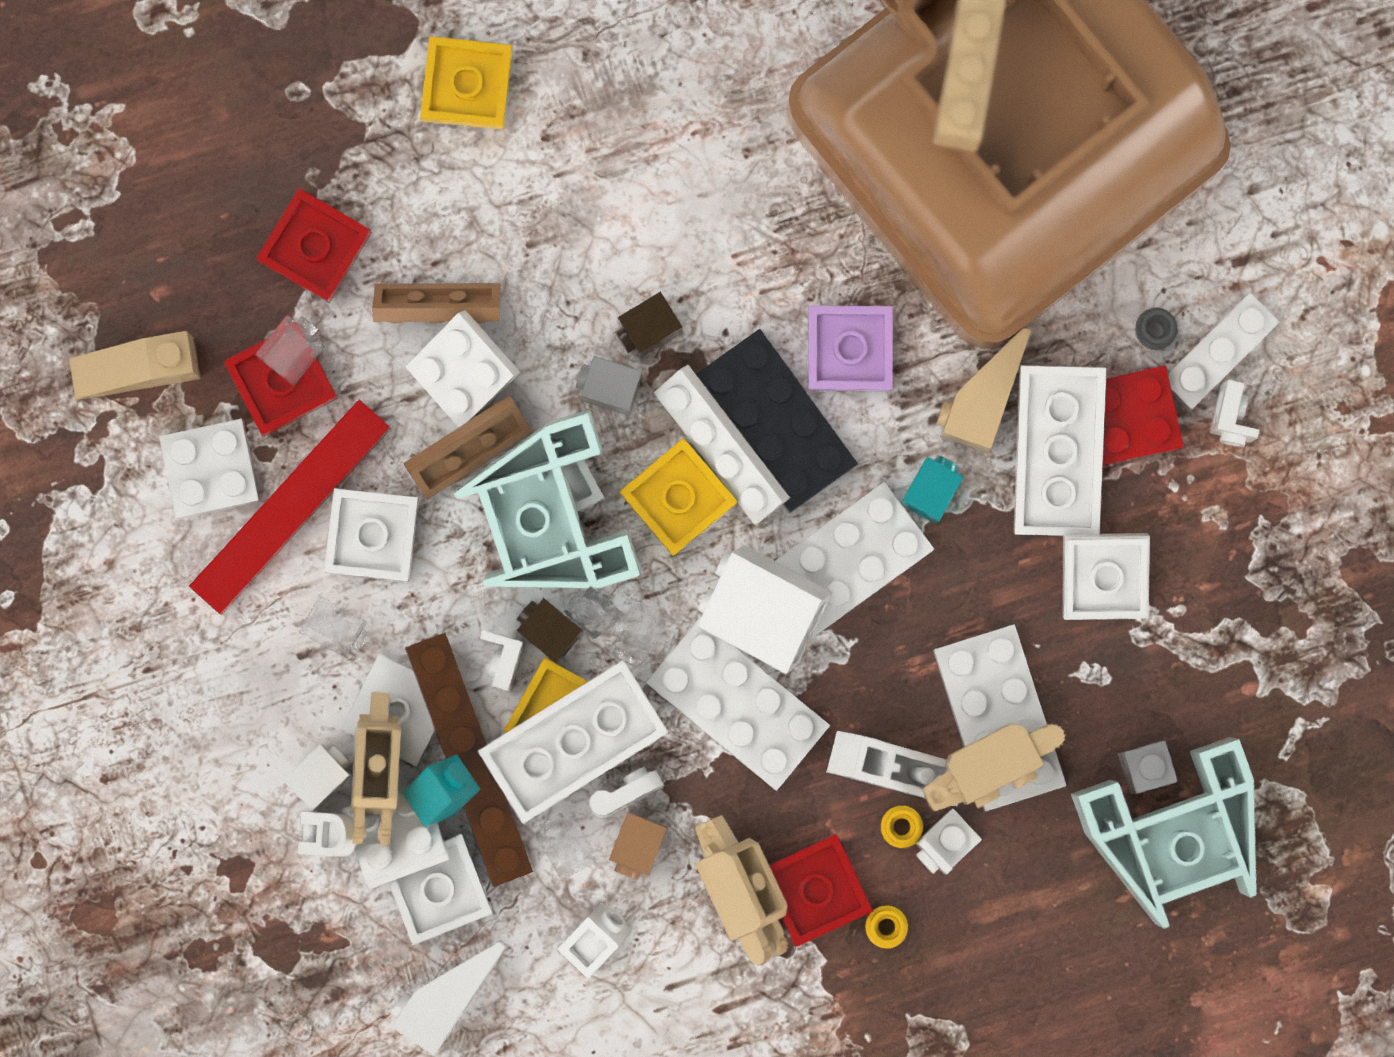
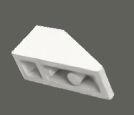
(883, 764)
(438, 1005)

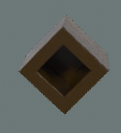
(648, 326)
(548, 629)

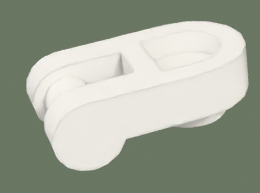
(638, 786)
(326, 834)

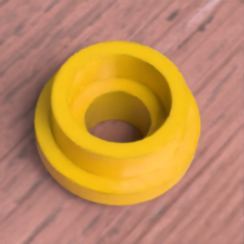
(915, 823)
(900, 926)

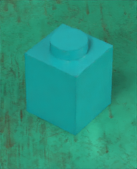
(932, 488)
(441, 791)

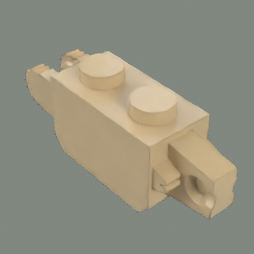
(991, 763)
(375, 768)
(742, 890)

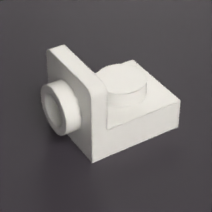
(1229, 408)
(504, 665)
(946, 843)
(595, 939)

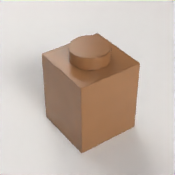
(637, 846)

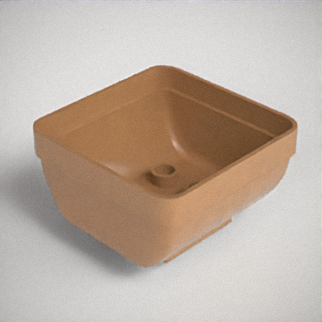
(1082, 149)

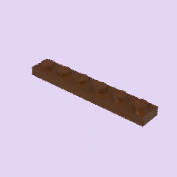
(462, 736)

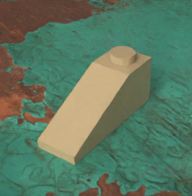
(136, 365)
(980, 403)

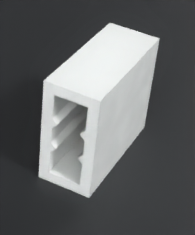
(763, 608)

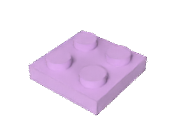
(850, 348)

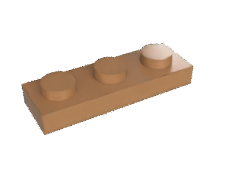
(436, 302)
(468, 447)

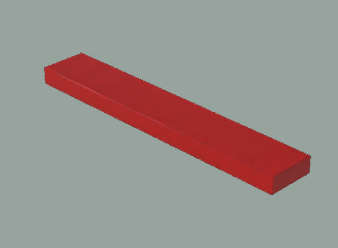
(290, 507)

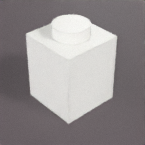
(319, 776)

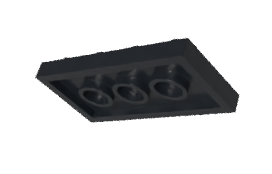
(777, 418)

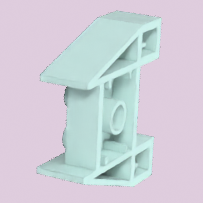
(537, 516)
(1184, 843)

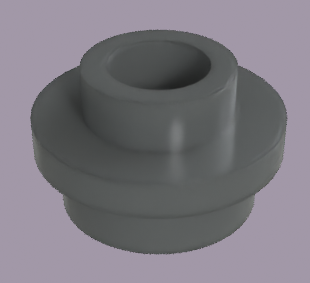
(1159, 316)

